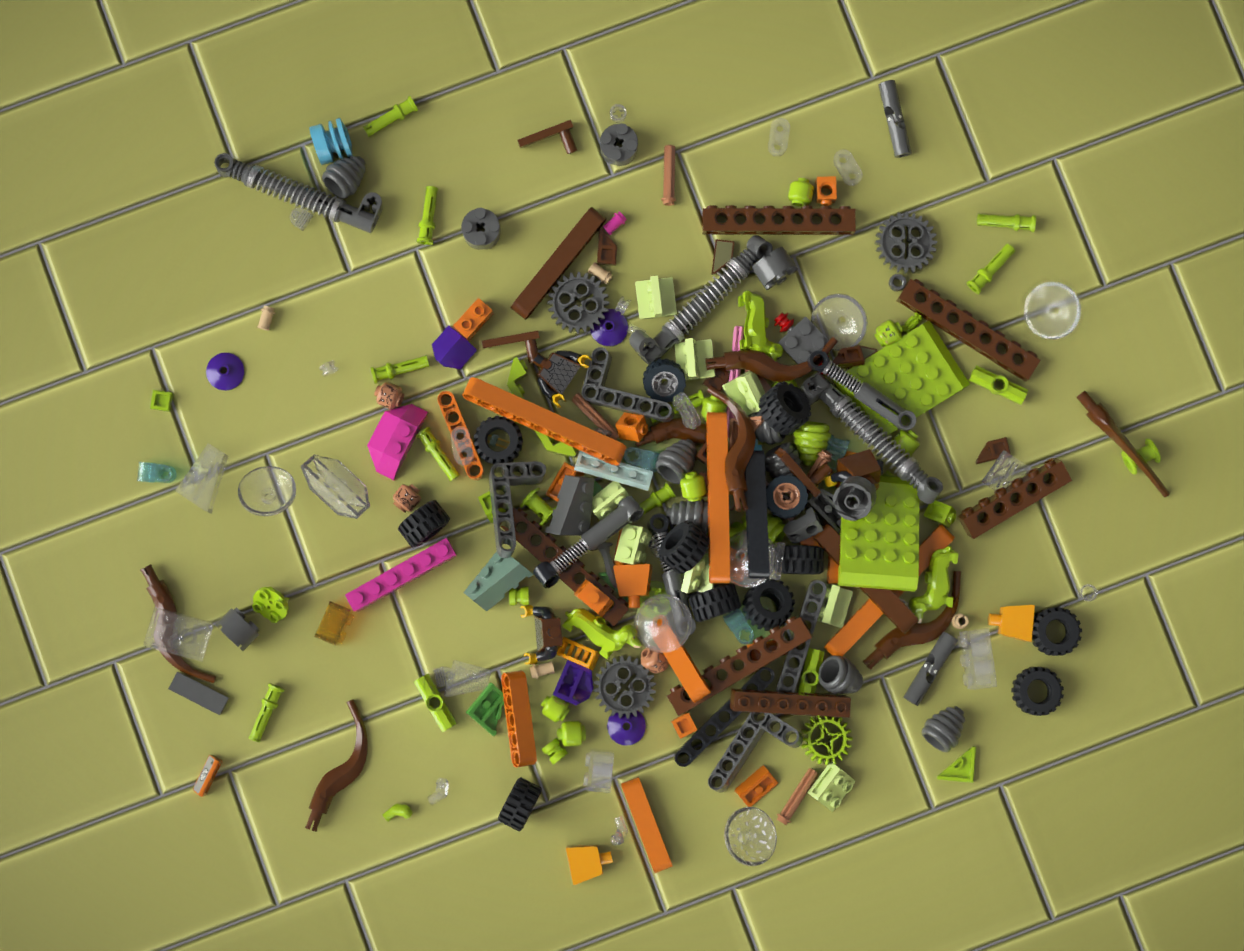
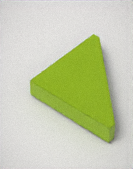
(961, 769)

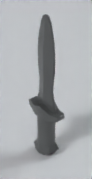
(605, 551)

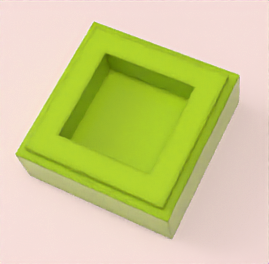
(161, 400)

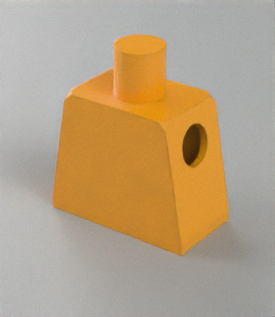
(1014, 622)
(586, 862)

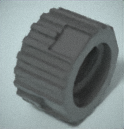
(897, 288)

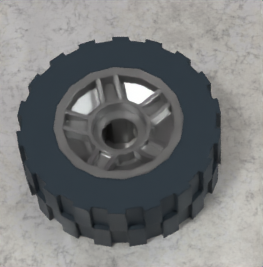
(664, 370)

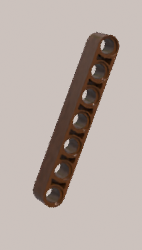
(558, 263)
(883, 598)

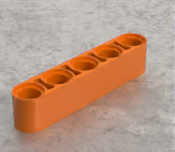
(452, 408)
(687, 672)
(518, 718)
(646, 825)

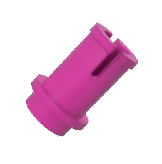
(614, 223)

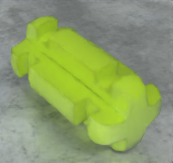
(912, 322)

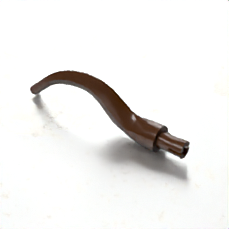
(764, 365)
(1099, 416)
(673, 429)
(739, 453)
(163, 599)
(919, 633)
(341, 776)

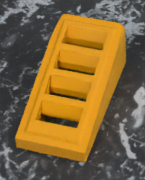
(593, 658)

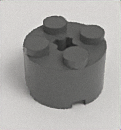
(618, 134)
(479, 218)
(774, 268)
(844, 499)
(237, 628)

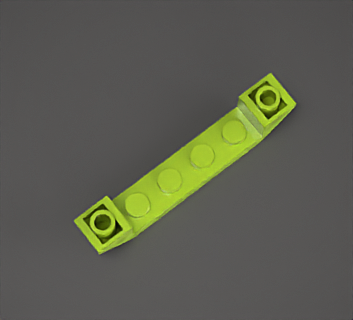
(517, 372)

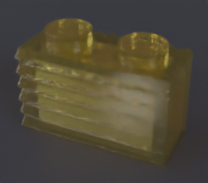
(334, 623)

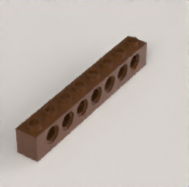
(711, 227)
(972, 340)
(613, 615)
(801, 634)

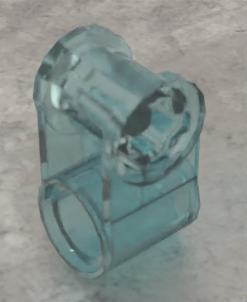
(837, 448)
(645, 458)
(154, 473)
(737, 623)

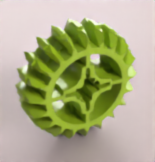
(842, 733)

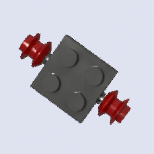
(801, 339)

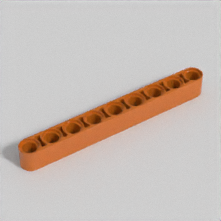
(544, 421)
(717, 498)
(869, 612)

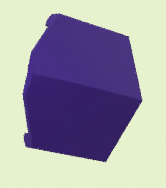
(452, 349)
(574, 683)

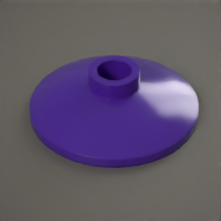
(613, 336)
(231, 378)
(630, 736)

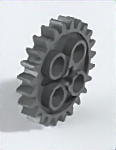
(923, 243)
(570, 288)
(639, 698)

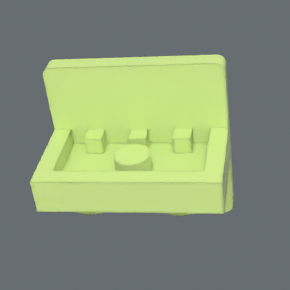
(656, 297)
(692, 356)
(745, 391)
(608, 499)
(633, 545)
(698, 577)
(834, 604)
(831, 786)

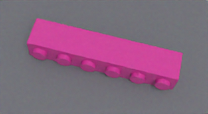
(401, 575)

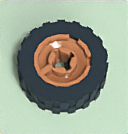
(797, 494)

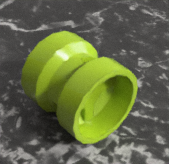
(519, 596)
(554, 751)

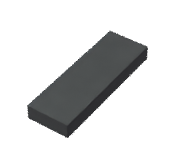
(198, 693)

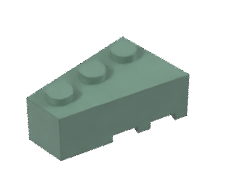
(495, 580)

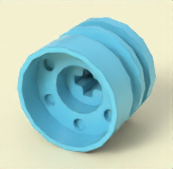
(331, 141)

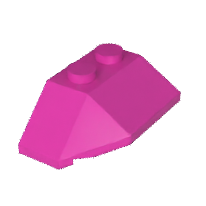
(394, 438)

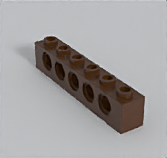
(1057, 478)
(790, 703)

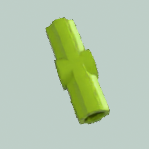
(1009, 391)
(812, 664)
(441, 714)

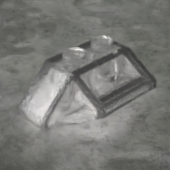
(336, 486)

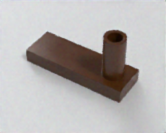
(562, 129)
(529, 338)
(813, 481)

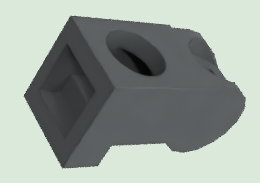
(804, 527)

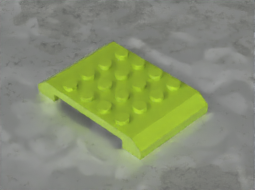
(912, 373)
(883, 545)

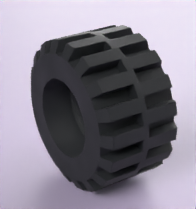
(784, 408)
(488, 427)
(423, 523)
(683, 547)
(803, 560)
(715, 602)
(759, 615)
(1072, 631)
(1054, 691)
(519, 804)

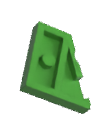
(487, 708)

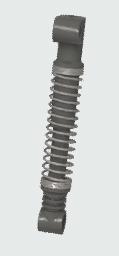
(335, 209)
(674, 331)
(841, 406)

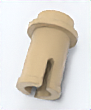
(600, 273)
(266, 318)
(955, 619)
(542, 669)

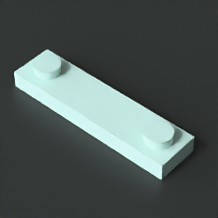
(623, 473)

